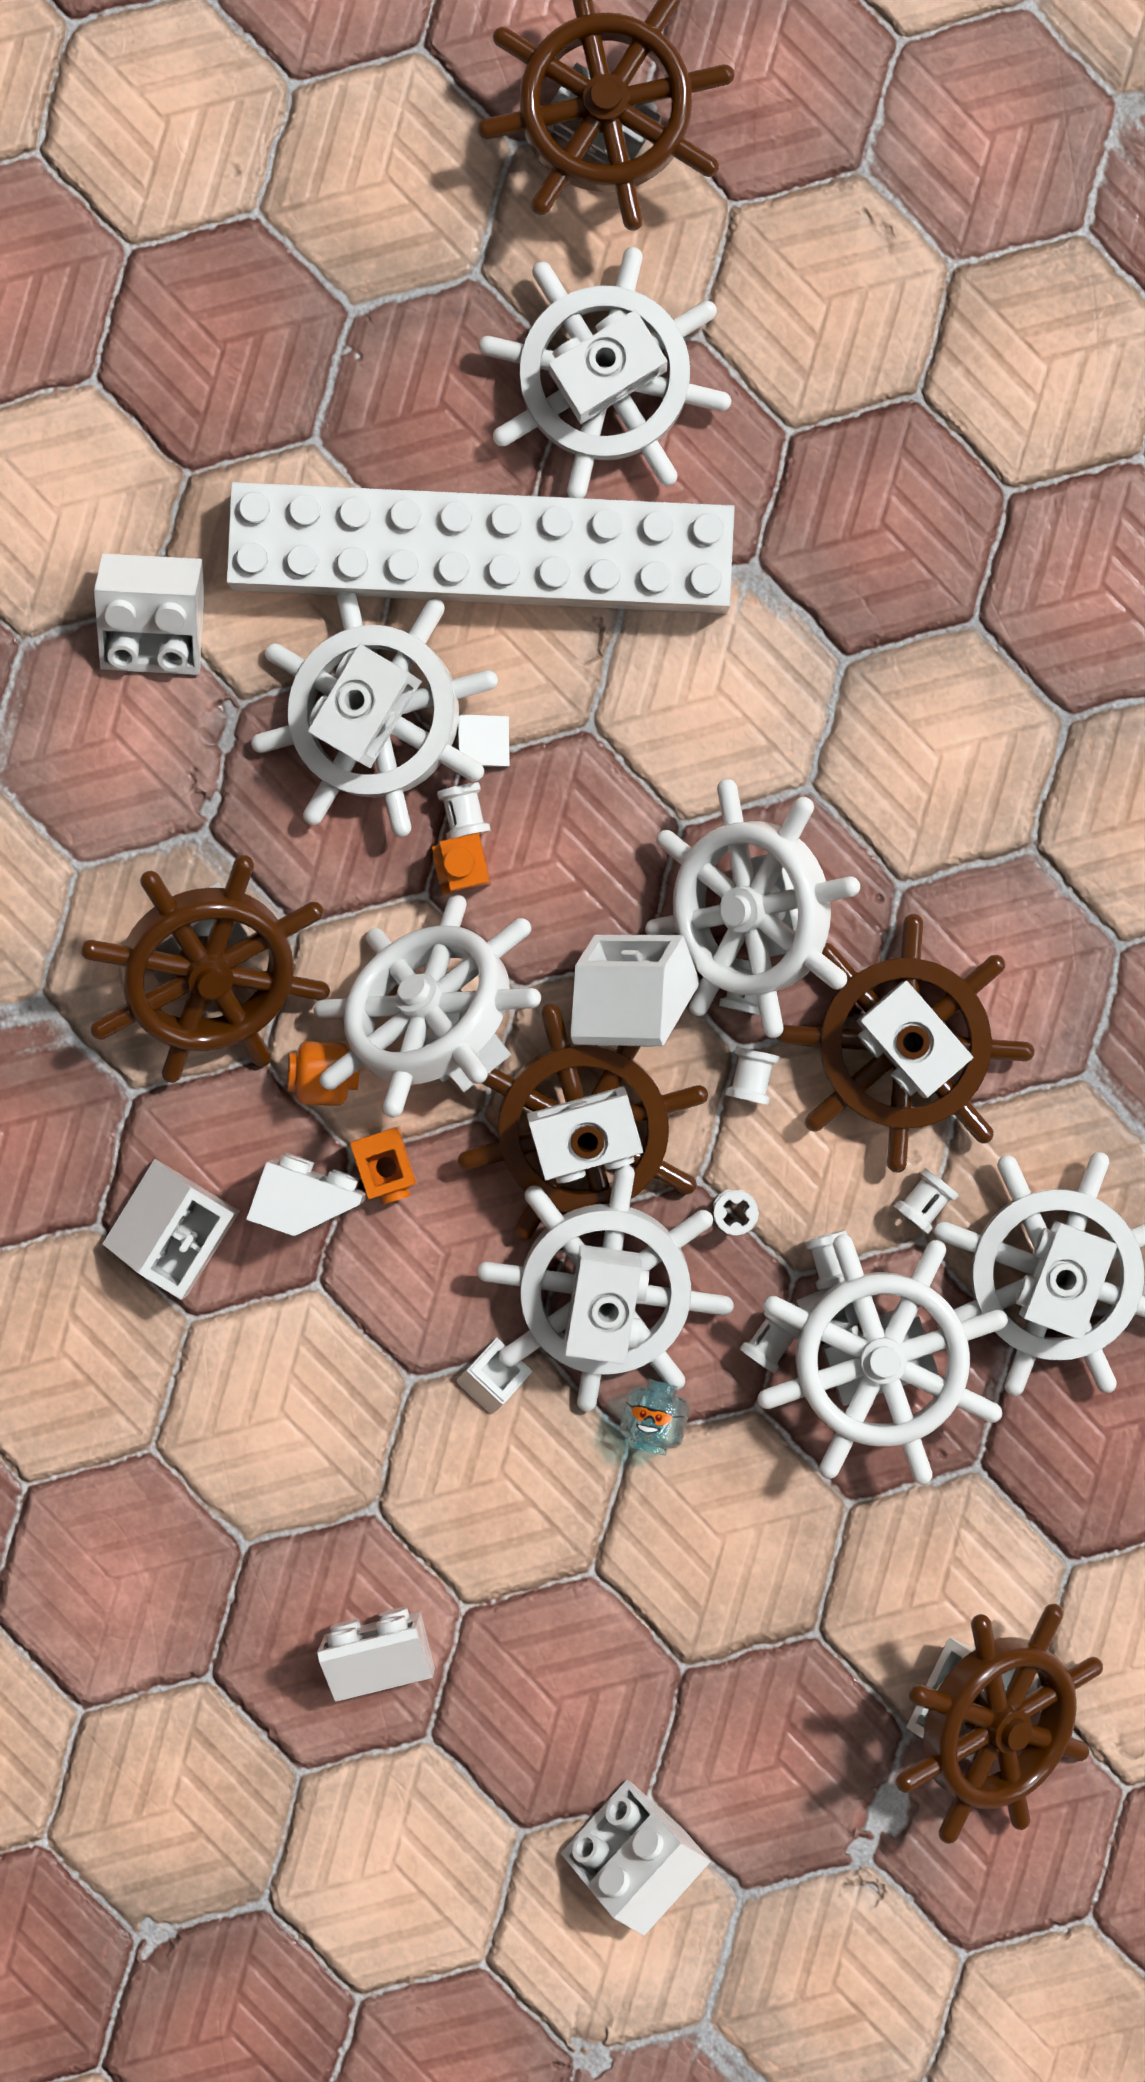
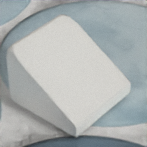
(485, 739)
(491, 1381)

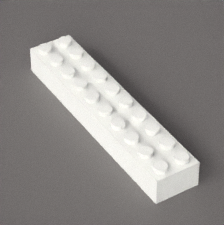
(480, 547)

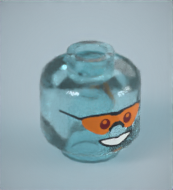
(654, 1418)

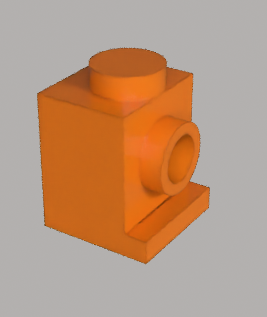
(461, 864)
(368, 1153)

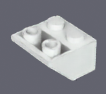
(150, 613)
(631, 989)
(298, 1199)
(170, 1229)
(375, 1654)
(635, 1858)

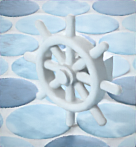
(604, 371)
(368, 707)
(772, 904)
(443, 1026)
(1063, 1270)
(601, 1317)
(882, 1359)

